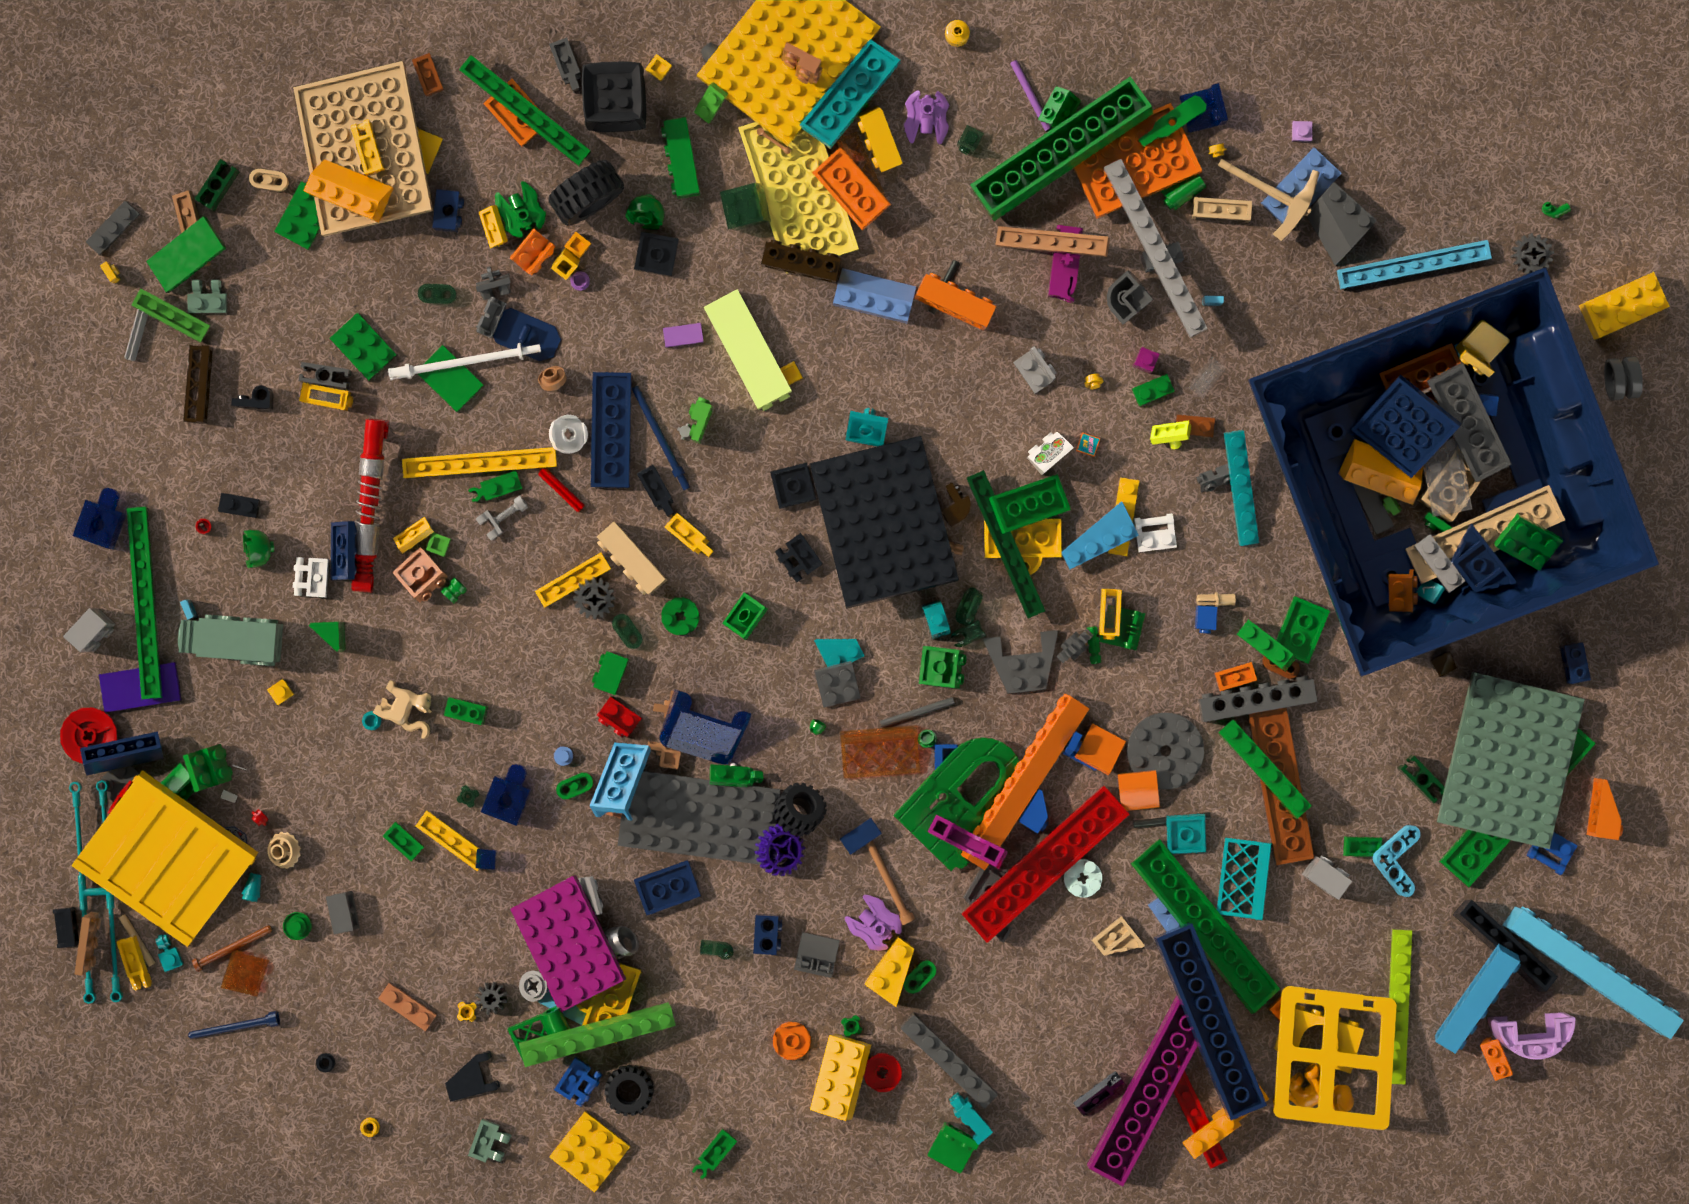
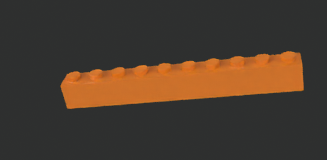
(1029, 773)

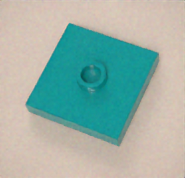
(1186, 833)

